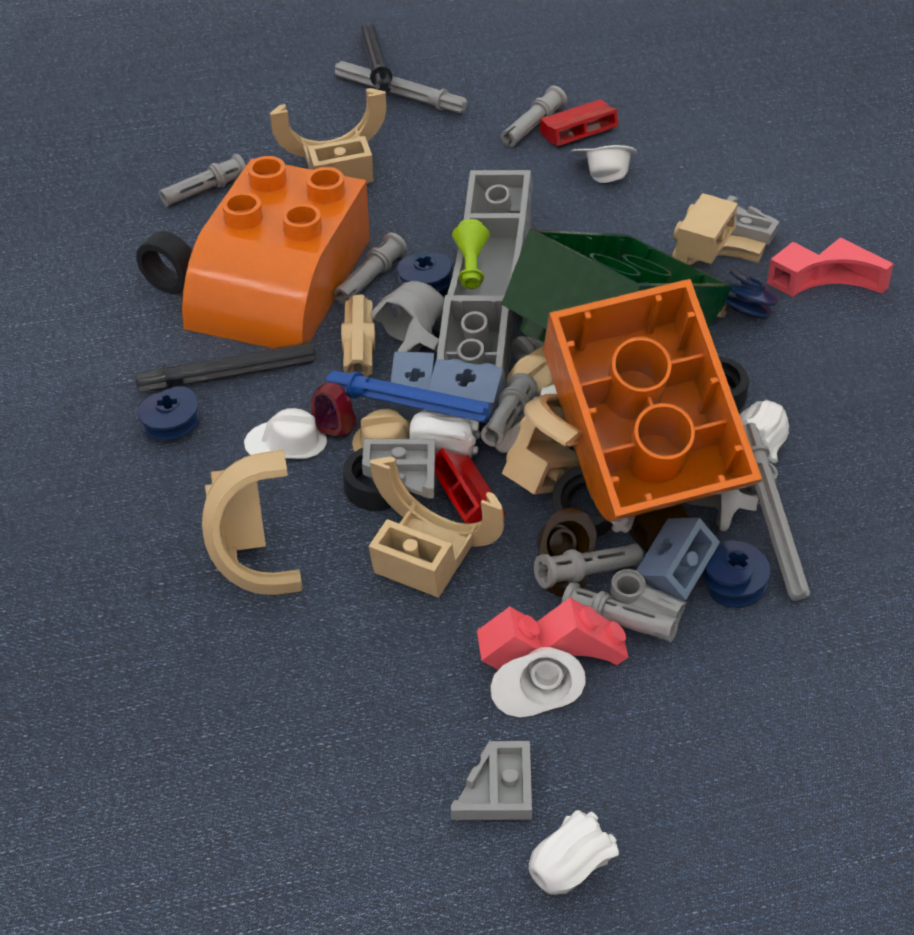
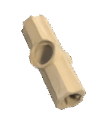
(358, 336)

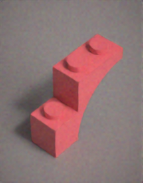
(841, 263)
(566, 628)

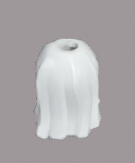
(771, 423)
(449, 432)
(571, 853)

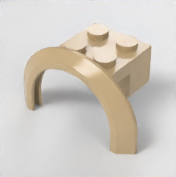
(346, 153)
(708, 233)
(540, 448)
(235, 522)
(424, 546)

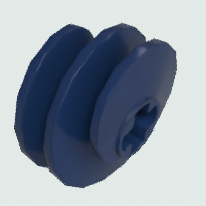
(429, 268)
(751, 296)
(169, 414)
(737, 574)

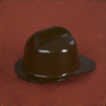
(566, 531)

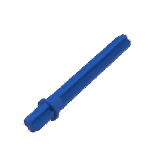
(461, 407)

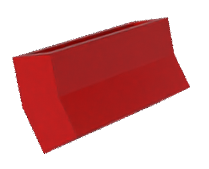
(578, 122)
(462, 484)

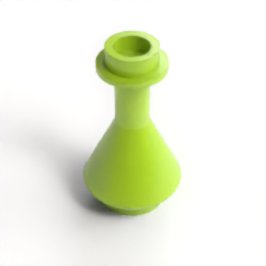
(470, 239)

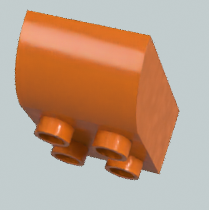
(275, 254)
(648, 401)

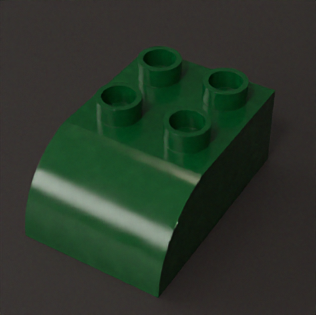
(586, 267)

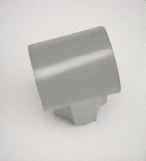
(630, 588)

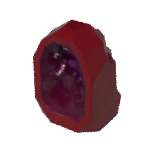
(332, 410)

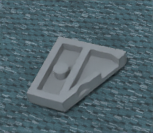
(754, 224)
(414, 461)
(498, 785)

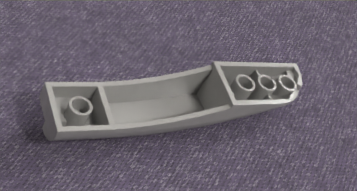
(473, 320)

